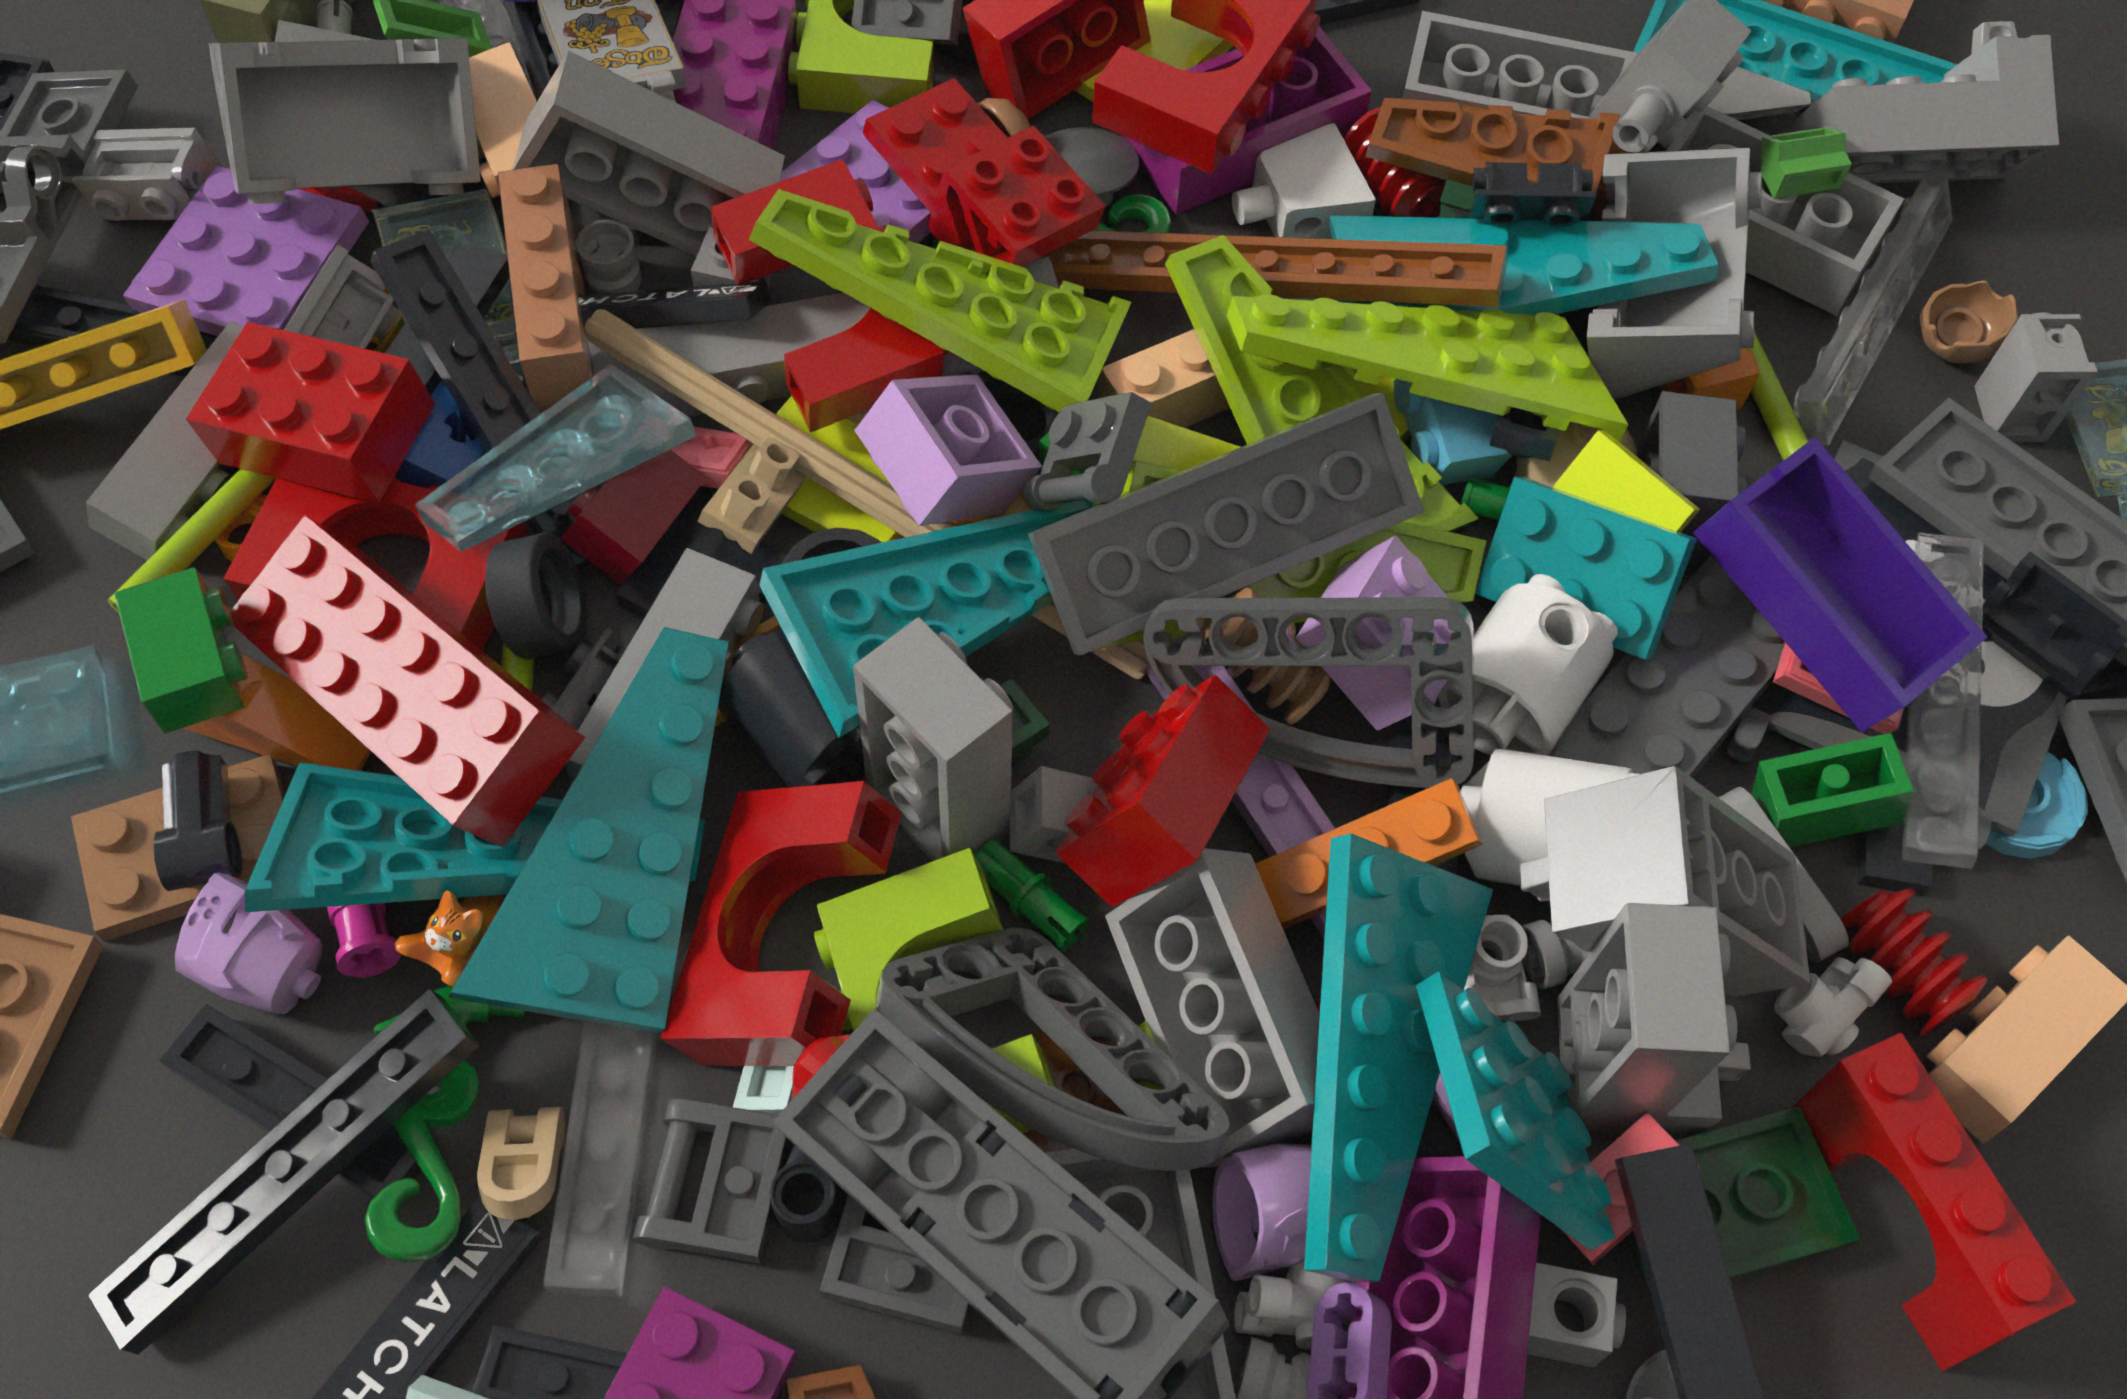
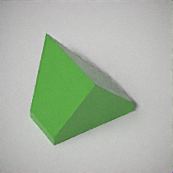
(431, 21)

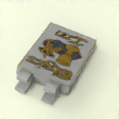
(618, 36)

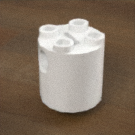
(1533, 666)
(1509, 807)

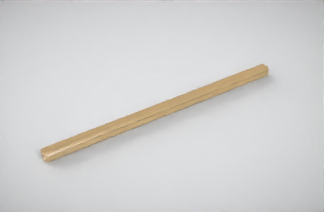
(815, 458)

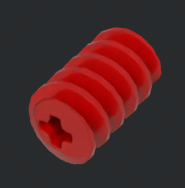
(1395, 188)
(1913, 958)

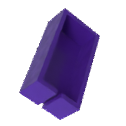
(1840, 585)

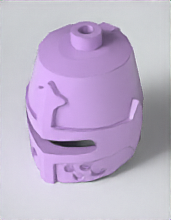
(262, 959)
(1264, 1194)

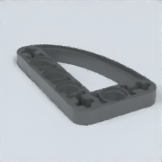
(1340, 647)
(1162, 1127)

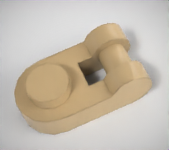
(520, 1161)

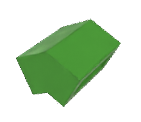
(1804, 161)

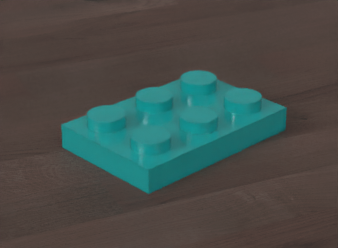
(1595, 553)

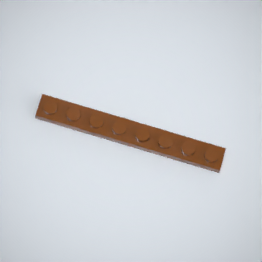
(1299, 266)

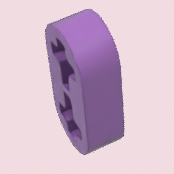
(1350, 1357)

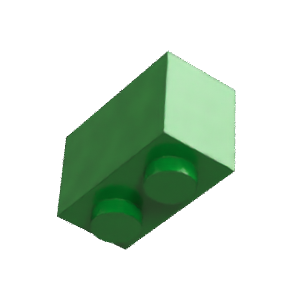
(181, 649)
(1834, 790)

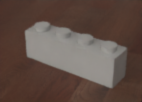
(165, 469)
(697, 598)

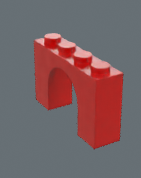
(1205, 113)
(852, 367)
(451, 580)
(772, 848)
(1988, 1263)

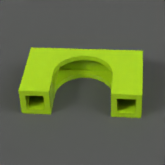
(849, 68)
(909, 916)

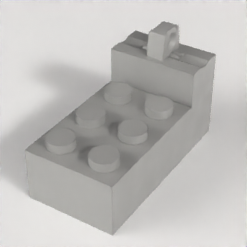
(1974, 124)
(1672, 845)
(1651, 1022)

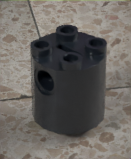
(782, 717)

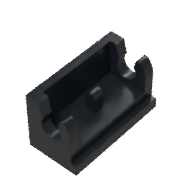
(2053, 626)

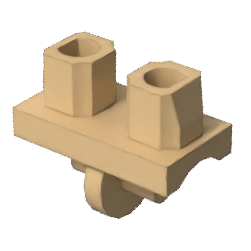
(754, 494)

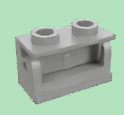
(145, 172)
(345, 303)
(2035, 377)

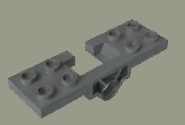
(54, 136)

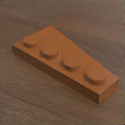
(1451, 141)

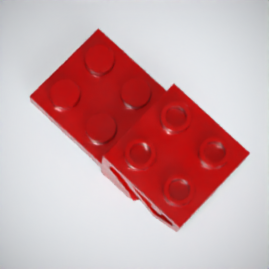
(983, 189)

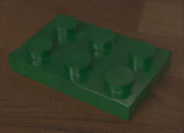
(1769, 1194)

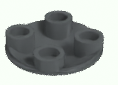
(1098, 157)

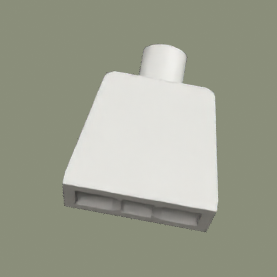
(1304, 184)

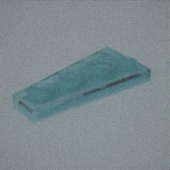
(559, 454)

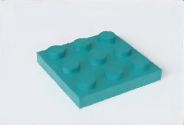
(1515, 1111)

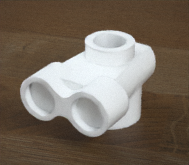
(1503, 980)
(1824, 1010)
(1283, 1305)

